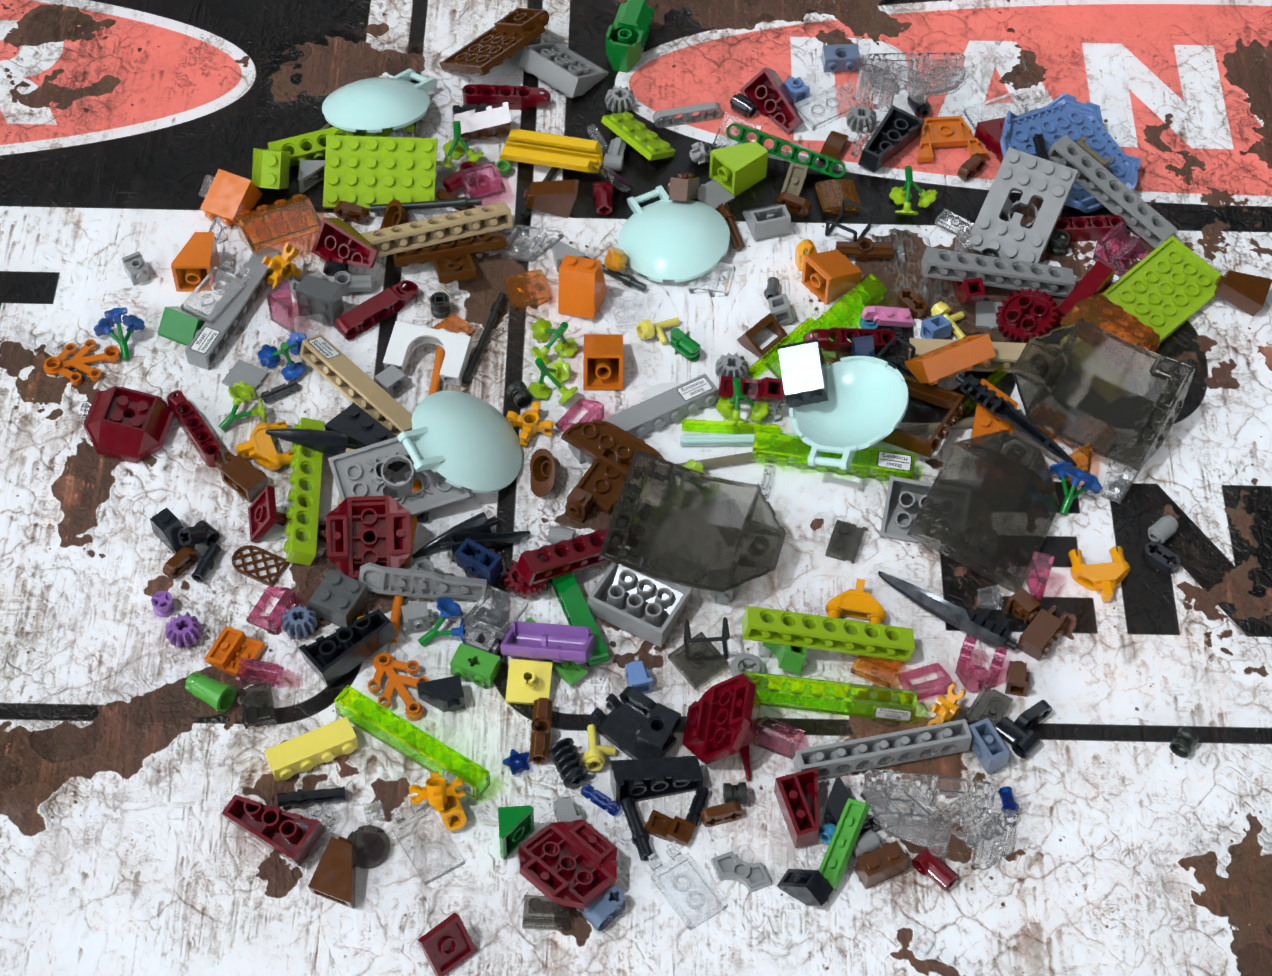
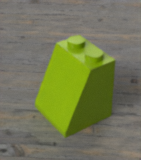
(738, 166)
(271, 168)

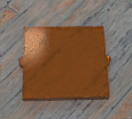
(455, 325)
(1083, 460)

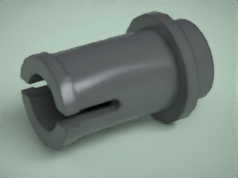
(772, 288)

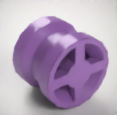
(158, 600)

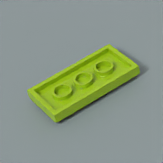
(638, 136)

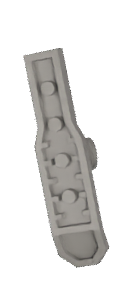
(420, 582)

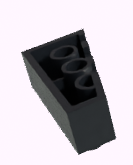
(890, 137)
(362, 430)
(348, 646)
(654, 777)

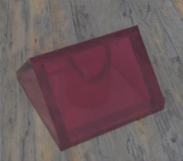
(482, 181)
(281, 303)
(778, 737)

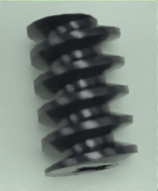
(569, 763)

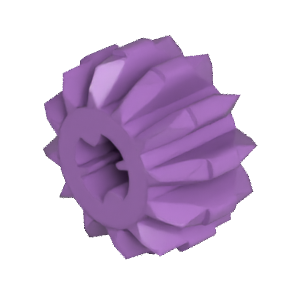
(183, 630)

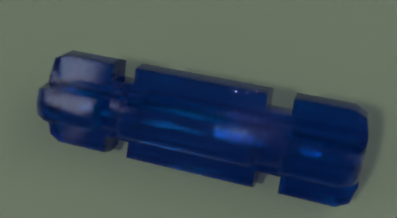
(600, 799)

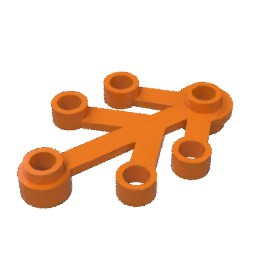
(58, 364)
(396, 682)

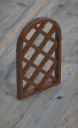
(259, 551)

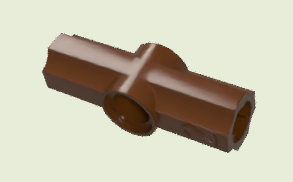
(865, 249)
(541, 740)

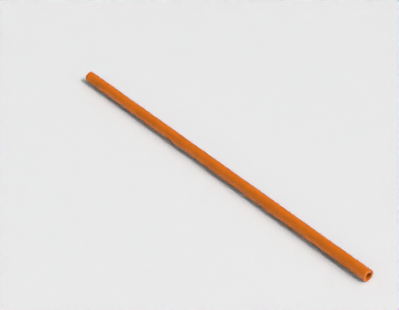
(398, 601)

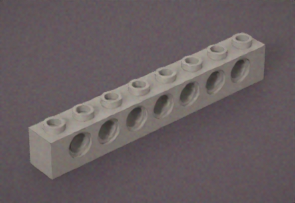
(1112, 192)
(997, 271)
(885, 749)

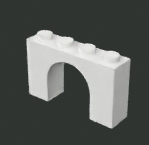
(408, 337)

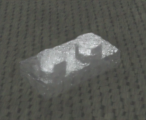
(952, 222)

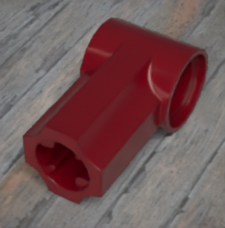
(454, 183)
(602, 194)
(935, 869)

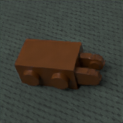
(242, 476)
(1042, 632)

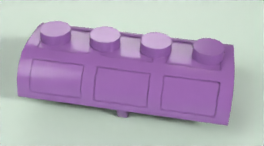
(548, 642)

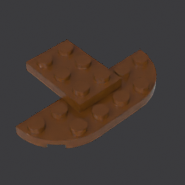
(452, 258)
(612, 454)

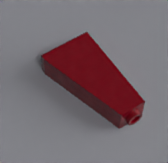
(1094, 282)

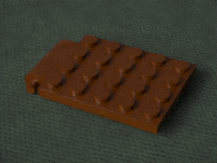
(499, 42)

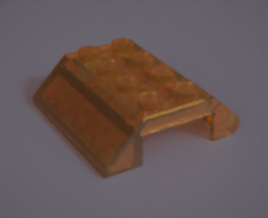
(1113, 319)

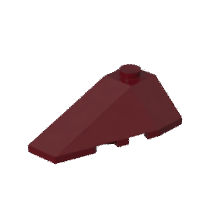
(773, 99)
(343, 244)

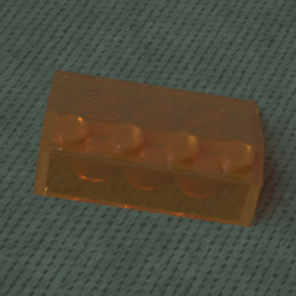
(277, 222)

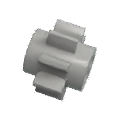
(700, 152)

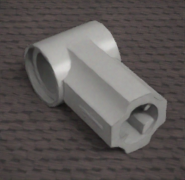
(615, 157)
(352, 283)

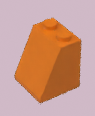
(229, 196)
(195, 261)
(829, 275)
(581, 287)
(603, 362)

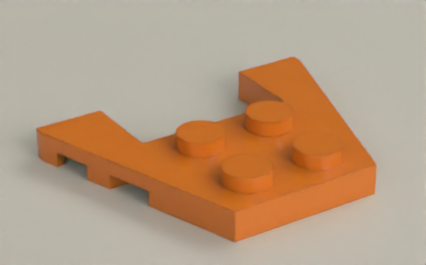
(947, 132)

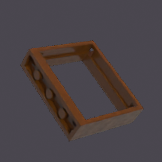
(936, 396)

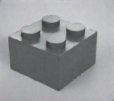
(319, 297)
(339, 599)

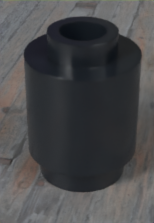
(743, 105)
(919, 109)

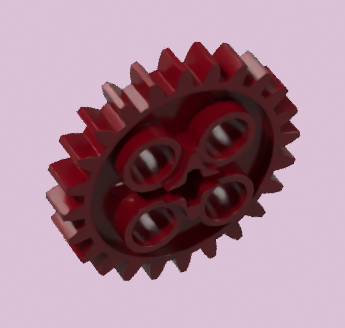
(1027, 315)

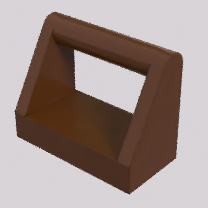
(770, 323)

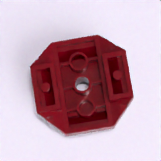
(128, 423)
(366, 516)
(723, 719)
(569, 863)

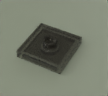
(698, 661)

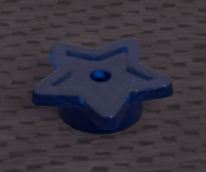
(517, 767)

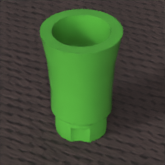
(213, 692)

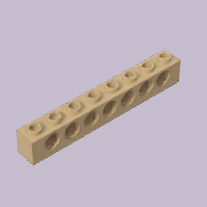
(440, 229)

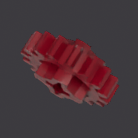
(521, 586)

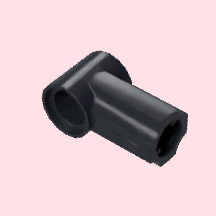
(200, 533)
(1021, 740)

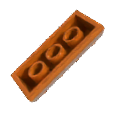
(951, 358)

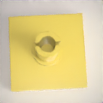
(528, 681)

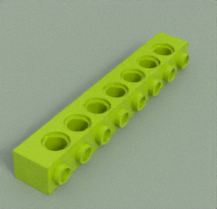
(315, 139)
(303, 499)
(827, 633)

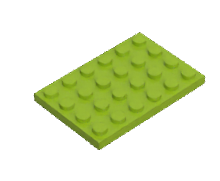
(379, 170)
(1165, 287)

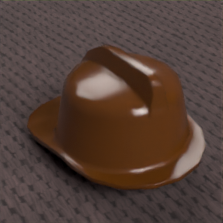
(394, 215)
(544, 472)

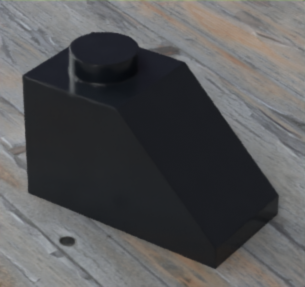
(166, 528)
(443, 693)
(836, 802)
(806, 886)

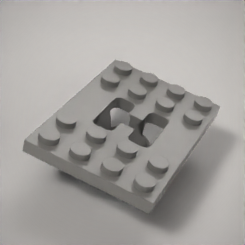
(1035, 179)
(357, 476)

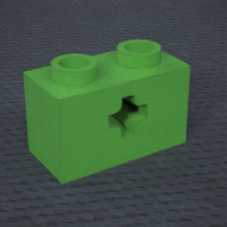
(475, 665)

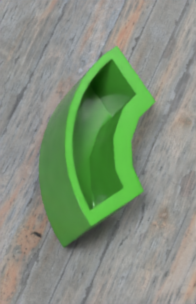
(789, 657)

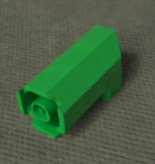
(628, 34)

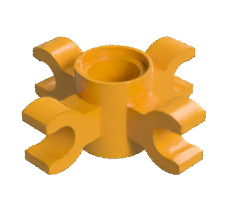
(282, 265)
(530, 423)
(946, 707)
(436, 791)

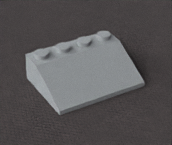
(561, 68)
(902, 506)
(638, 603)

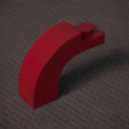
(969, 290)
(755, 389)

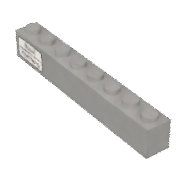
(212, 339)
(661, 410)

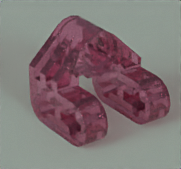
(974, 676)

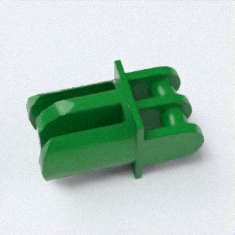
(685, 345)

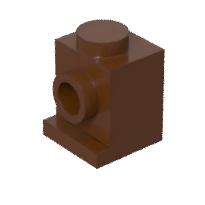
(579, 504)
(1023, 605)
(1017, 679)

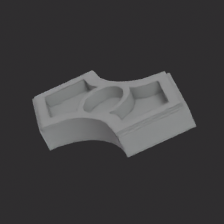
(751, 875)

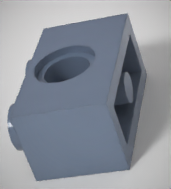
(840, 58)
(988, 746)

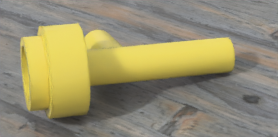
(944, 310)
(647, 330)
(595, 757)

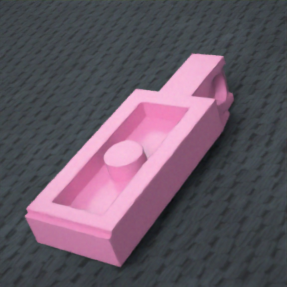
(888, 316)

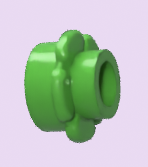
(504, 167)

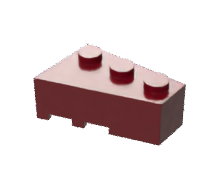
(990, 134)
(799, 805)

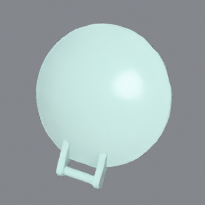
(379, 102)
(673, 238)
(862, 409)
(463, 442)

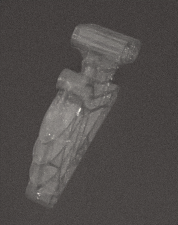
(918, 73)
(910, 812)

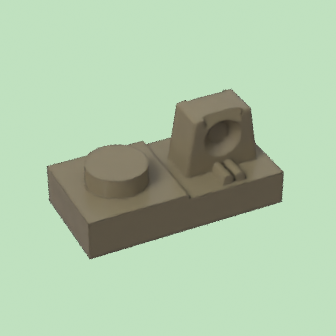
(795, 179)

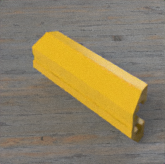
(553, 151)

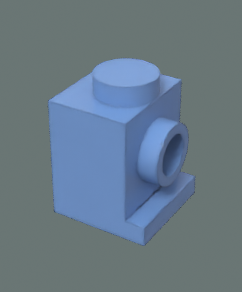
(797, 86)
(936, 327)
(638, 677)

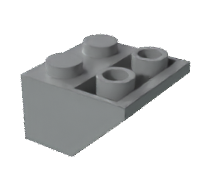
(768, 221)

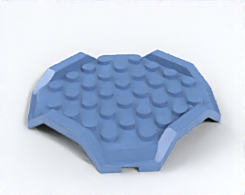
(1075, 120)

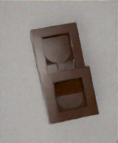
(834, 145)
(669, 828)

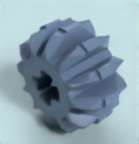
(299, 621)

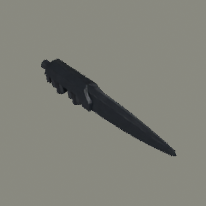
(1005, 411)
(955, 615)

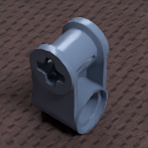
(604, 910)

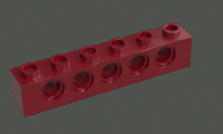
(561, 557)

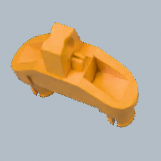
(262, 449)
(1102, 576)
(856, 604)

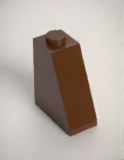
(552, 196)
(1243, 290)
(336, 873)

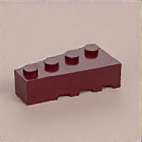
(280, 830)

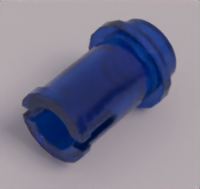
(1007, 799)

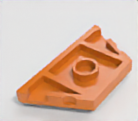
(985, 422)

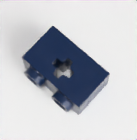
(479, 561)

